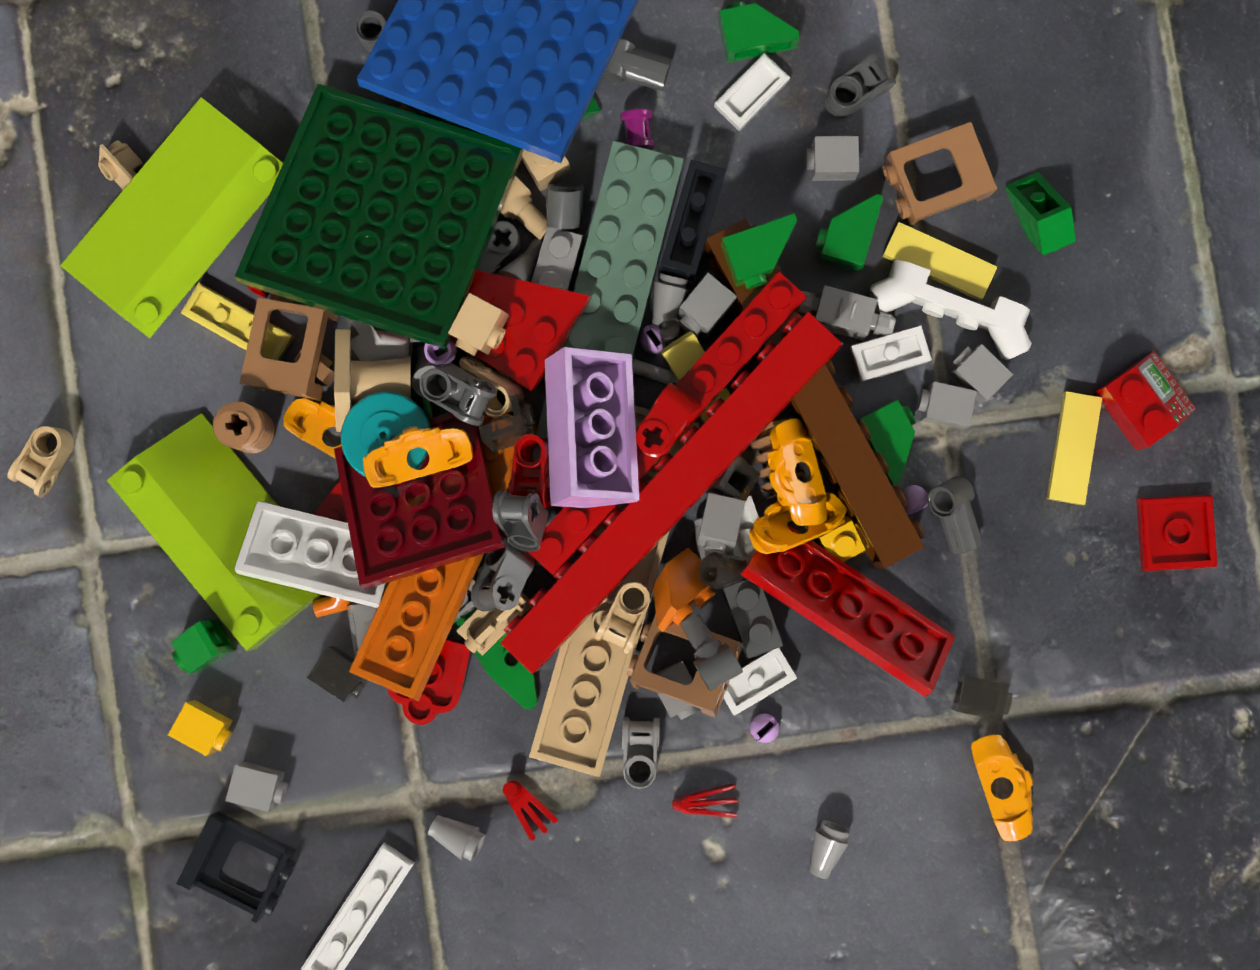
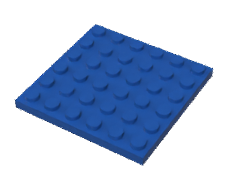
(499, 64)

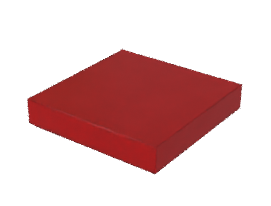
(1176, 532)

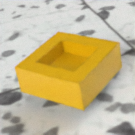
(843, 541)

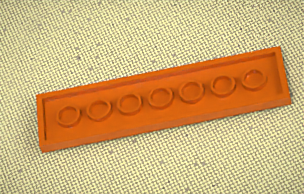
(421, 610)

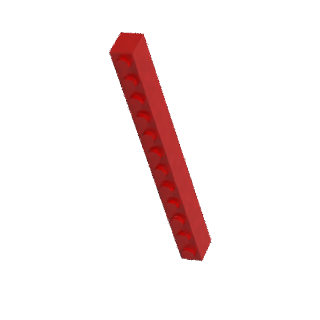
(671, 492)

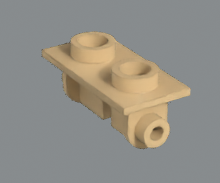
(118, 163)
(487, 627)

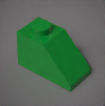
(752, 31)
(1042, 213)
(849, 235)
(756, 251)
(891, 436)
(201, 646)

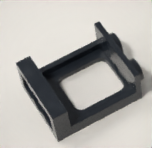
(211, 853)

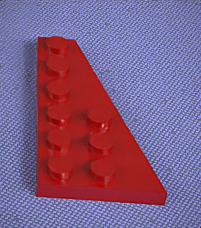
(535, 327)

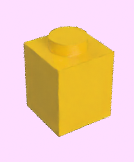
(201, 728)

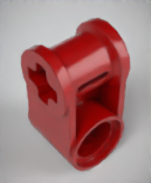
(671, 415)
(531, 474)

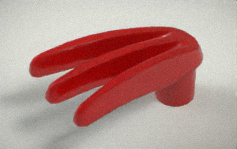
(519, 798)
(697, 804)

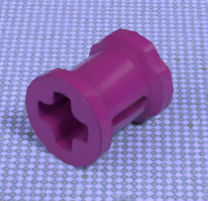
(638, 128)

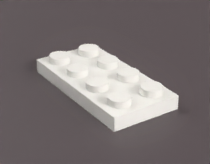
(303, 554)

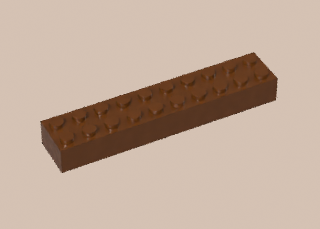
(837, 440)

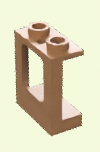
(969, 161)
(281, 376)
(695, 693)

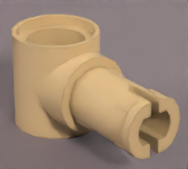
(519, 207)

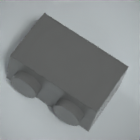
(752, 618)

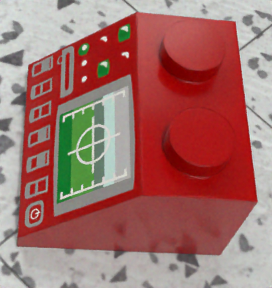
(1145, 401)

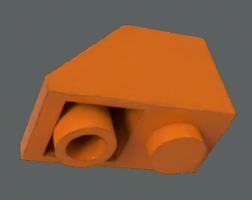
(679, 590)

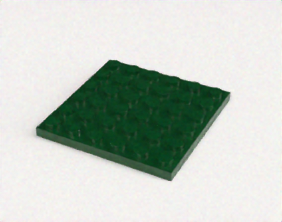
(380, 215)

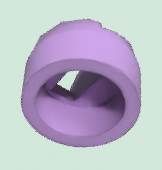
(646, 342)
(448, 357)
(916, 499)
(759, 722)

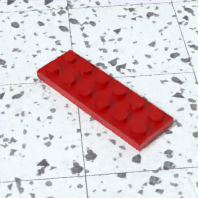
(854, 611)

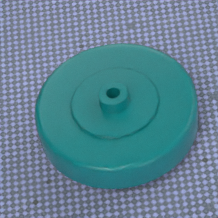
(379, 420)

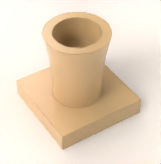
(361, 378)

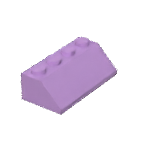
(591, 428)

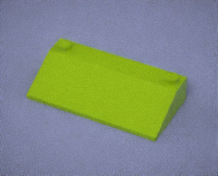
(174, 218)
(198, 508)

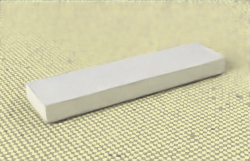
(360, 911)

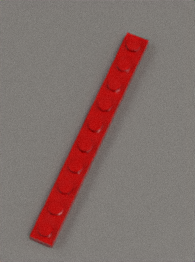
(702, 383)

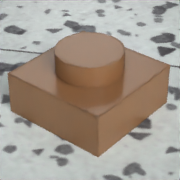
(323, 372)

